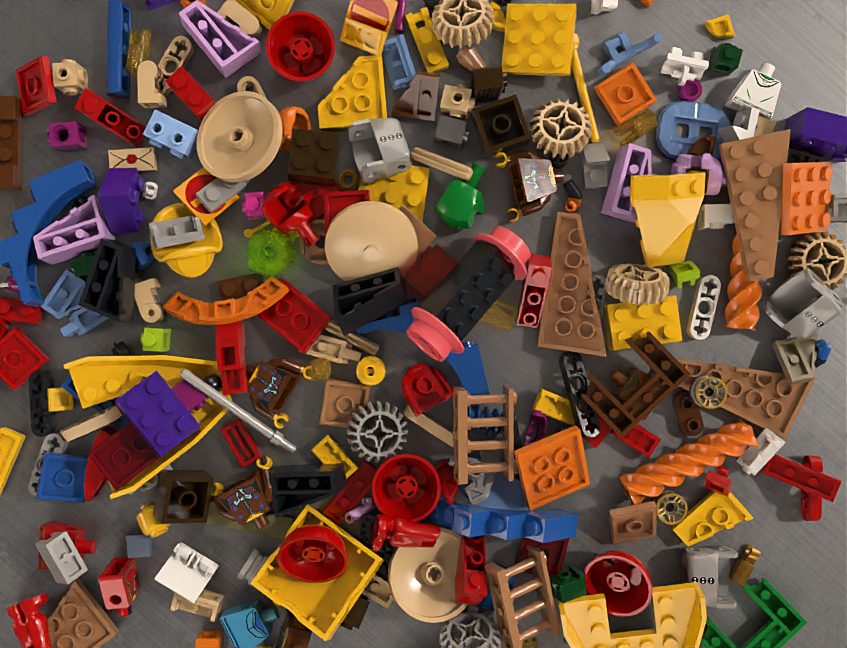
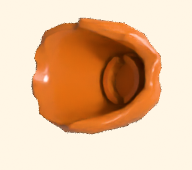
(292, 118)

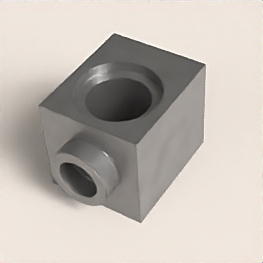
(451, 131)

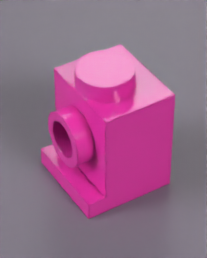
(253, 205)

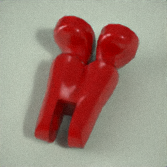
(402, 533)
(29, 624)

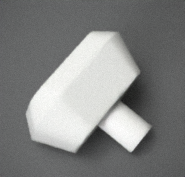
(150, 191)

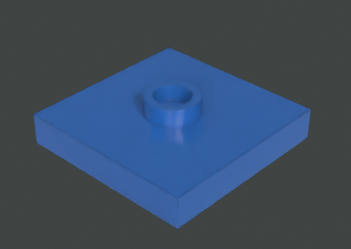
(62, 477)

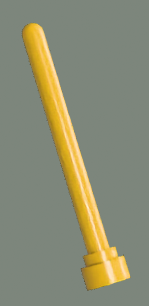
(582, 90)

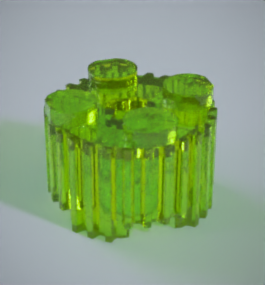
(259, 255)

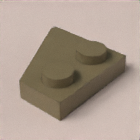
(797, 358)

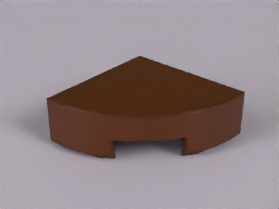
(702, 146)

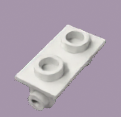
(756, 457)

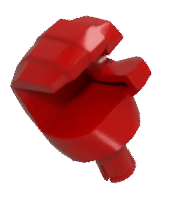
(287, 214)

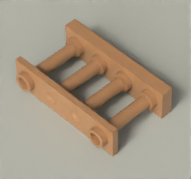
(463, 423)
(504, 598)

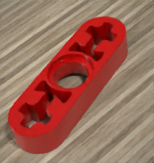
(811, 504)

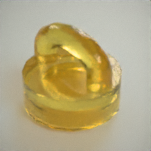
(319, 369)

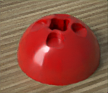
(300, 35)
(404, 498)
(313, 554)
(622, 580)

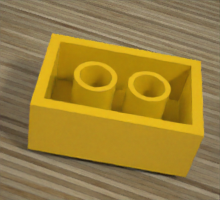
(634, 320)

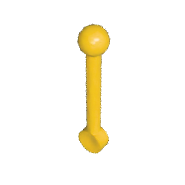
(248, 232)

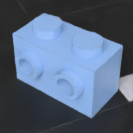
(171, 133)

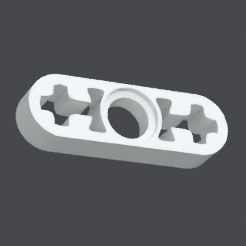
(701, 289)

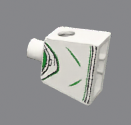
(757, 91)

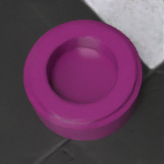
(690, 91)

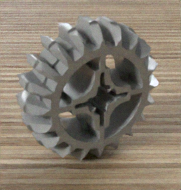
(377, 450)
(467, 631)

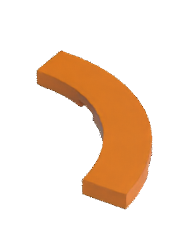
(228, 310)

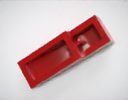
(94, 477)

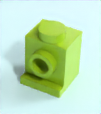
(156, 339)

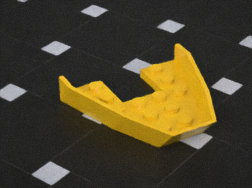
(110, 377)
(677, 614)

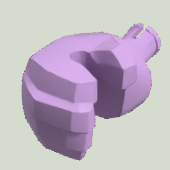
(713, 171)

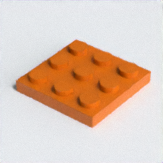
(805, 197)
(552, 467)

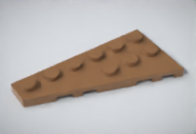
(755, 192)
(570, 307)
(754, 394)
(80, 621)

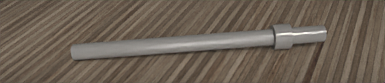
(273, 436)

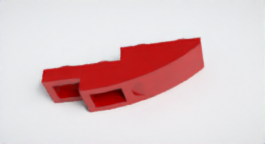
(231, 357)

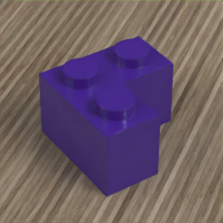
(121, 200)

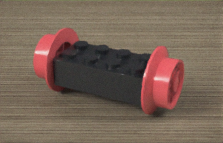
(468, 292)

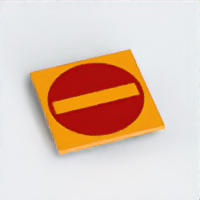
(373, 13)
(188, 189)

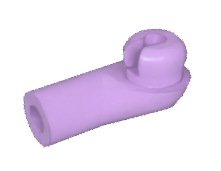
(361, 511)

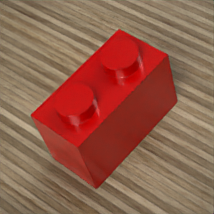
(190, 92)

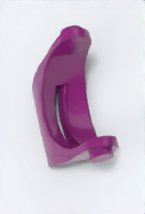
(533, 427)

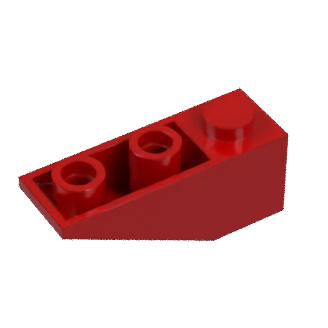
(110, 117)
(534, 290)
(471, 571)

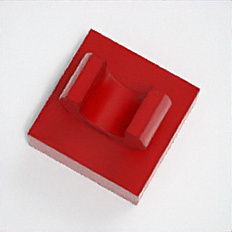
(719, 481)

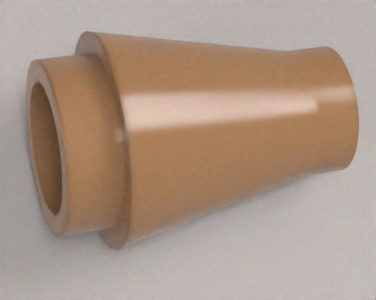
(469, 58)

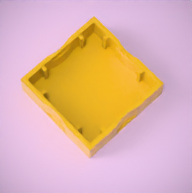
(323, 604)

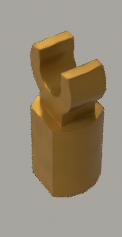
(744, 565)

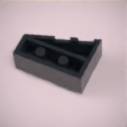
(111, 281)
(367, 298)
(304, 485)

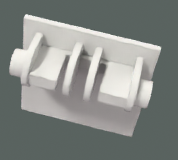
(186, 572)

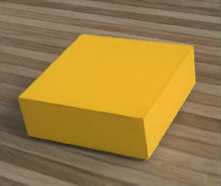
(59, 399)

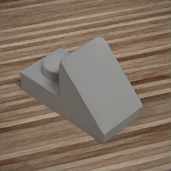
(744, 126)
(594, 169)

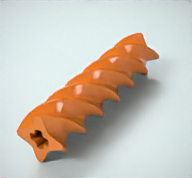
(743, 295)
(688, 461)

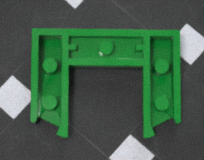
(774, 634)

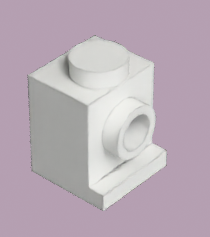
(714, 216)

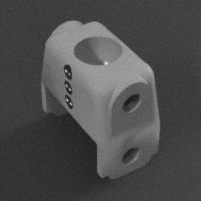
(379, 148)
(803, 304)
(711, 570)

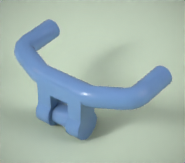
(628, 50)

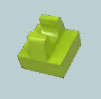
(684, 272)

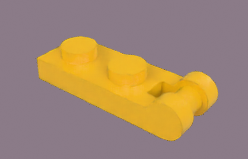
(427, 41)

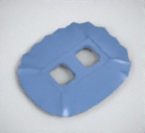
(695, 116)

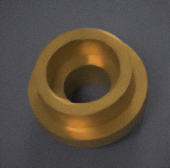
(348, 173)

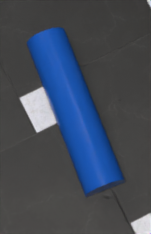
(117, 48)

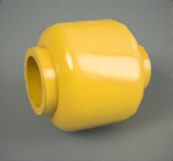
(378, 370)
(148, 523)

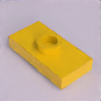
(363, 36)
(554, 406)
(331, 453)

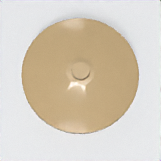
(239, 136)
(370, 240)
(425, 579)

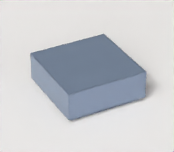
(139, 545)

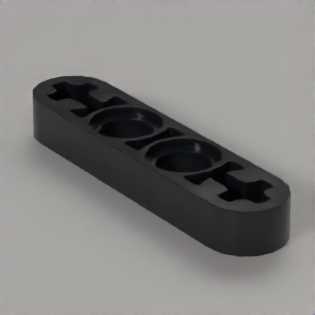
(574, 394)

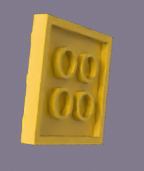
(539, 39)
(403, 188)

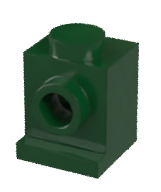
(727, 55)
(82, 265)
(568, 584)

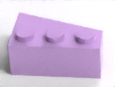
(219, 40)
(630, 161)
(74, 234)

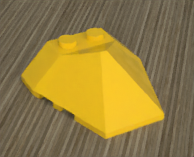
(666, 214)

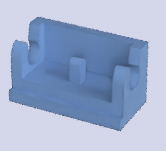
(398, 62)

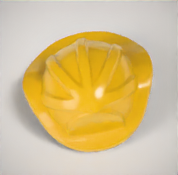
(193, 257)

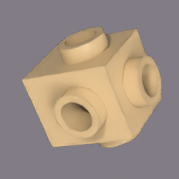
(69, 77)
(457, 101)

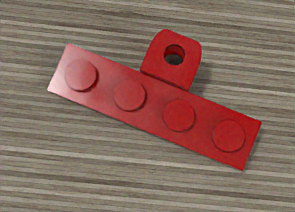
(16, 311)

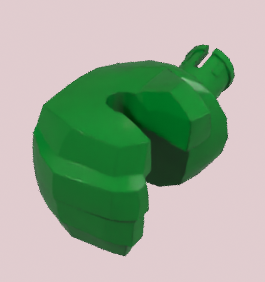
(462, 201)

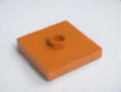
(625, 94)

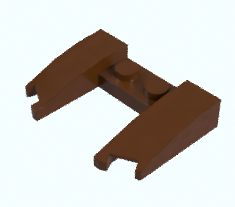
(11, 143)
(667, 376)

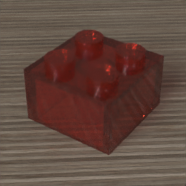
(430, 271)

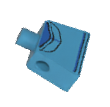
(248, 623)

